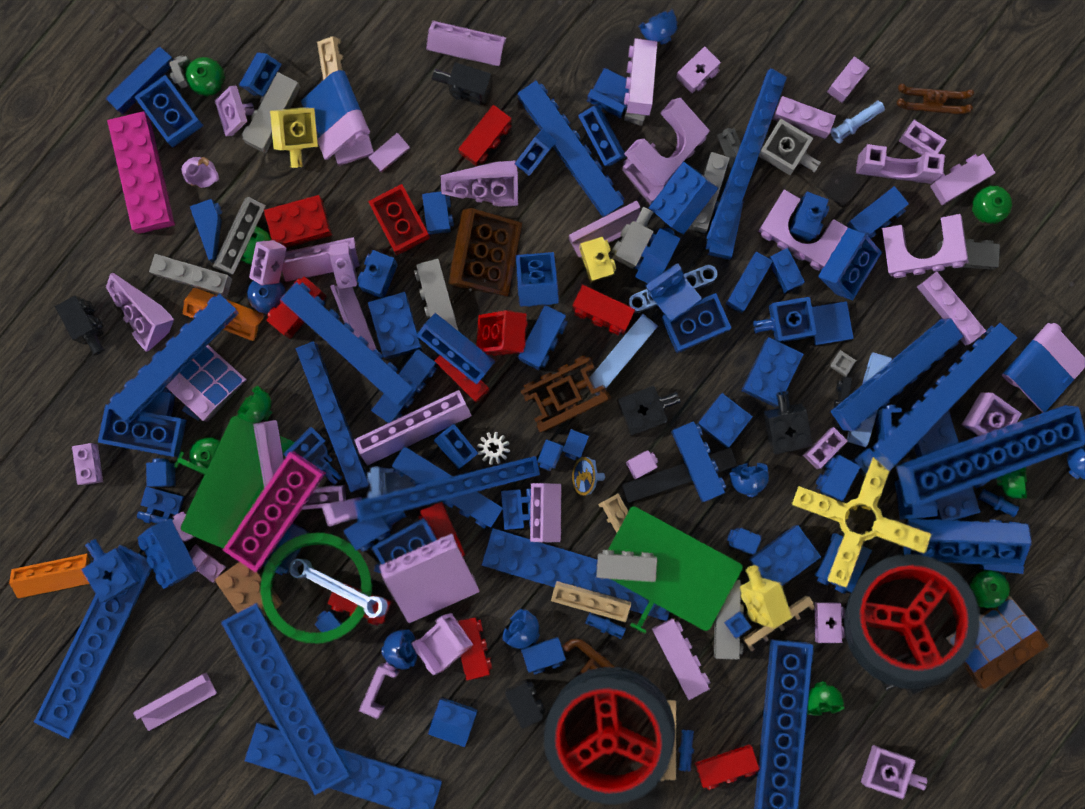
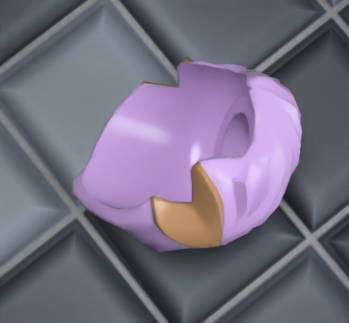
(199, 172)

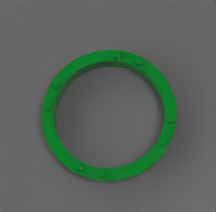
(275, 561)

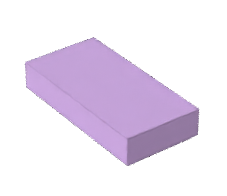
(389, 152)

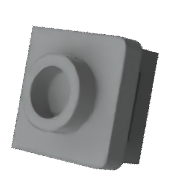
(177, 74)

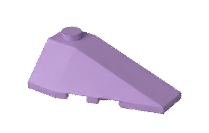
(487, 183)
(145, 315)

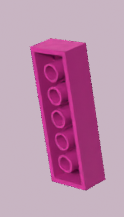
(140, 172)
(274, 511)

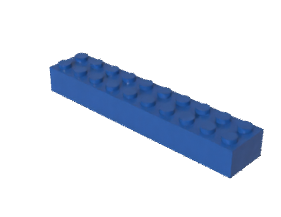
(991, 455)
(783, 725)

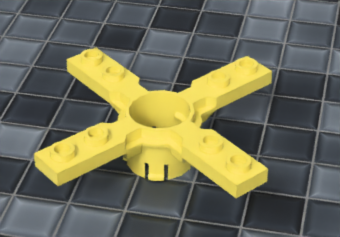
(852, 542)

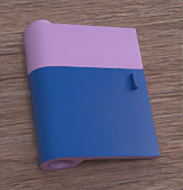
(336, 113)
(1045, 367)

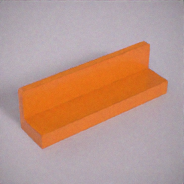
(243, 325)
(49, 576)

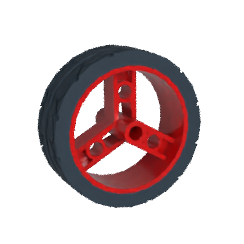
(940, 582)
(571, 763)

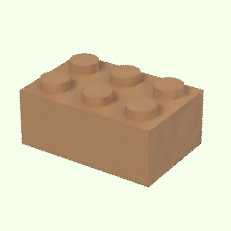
(243, 587)

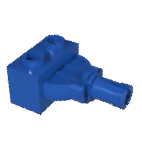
(312, 448)

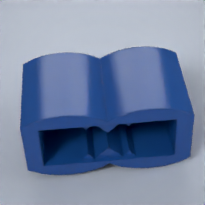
(550, 455)

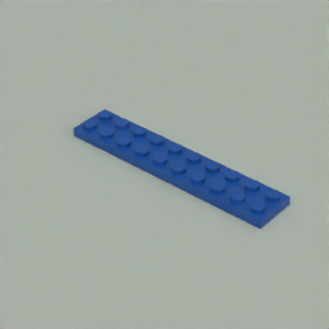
(551, 564)
(90, 654)
(285, 698)
(367, 778)

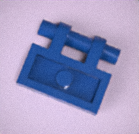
(162, 501)
(512, 508)

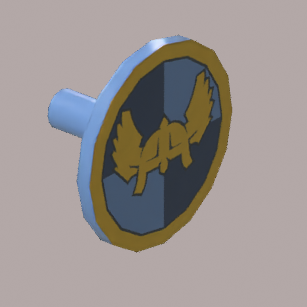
(585, 476)

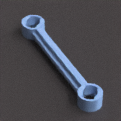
(338, 587)

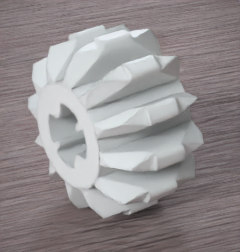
(496, 442)

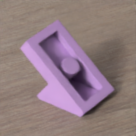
(206, 564)

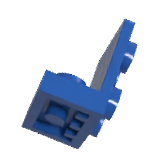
(609, 93)
(673, 293)

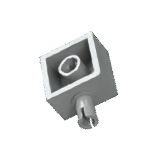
(794, 154)
(634, 240)

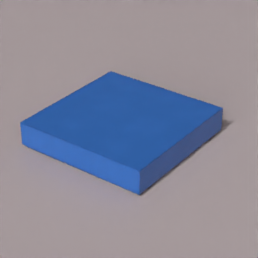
(832, 323)

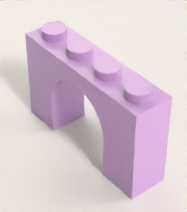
(689, 133)
(874, 162)
(776, 229)
(951, 254)

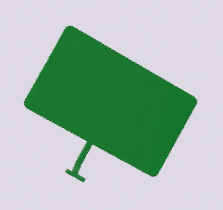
(228, 486)
(689, 574)

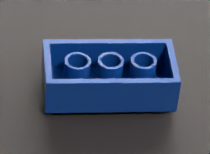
(145, 432)

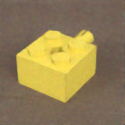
(294, 140)
(596, 259)
(764, 600)

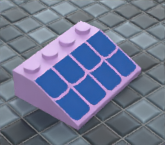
(206, 383)

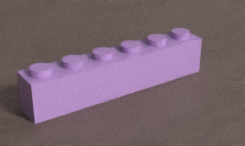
(412, 427)

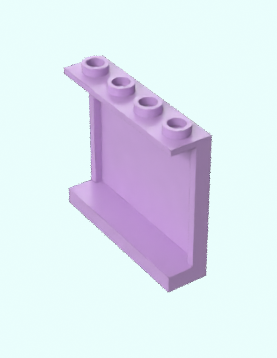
(429, 578)

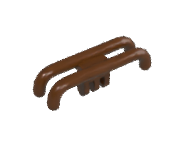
(934, 100)
(596, 659)

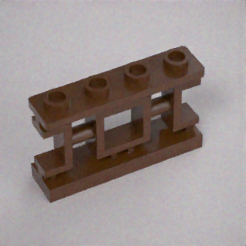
(571, 407)

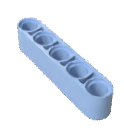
(696, 274)
(623, 352)
(862, 435)

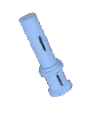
(850, 126)

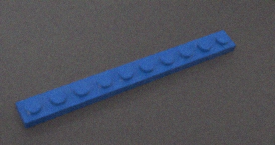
(746, 158)
(446, 488)

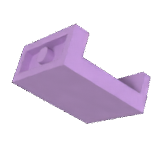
(641, 182)
(442, 644)
(368, 705)

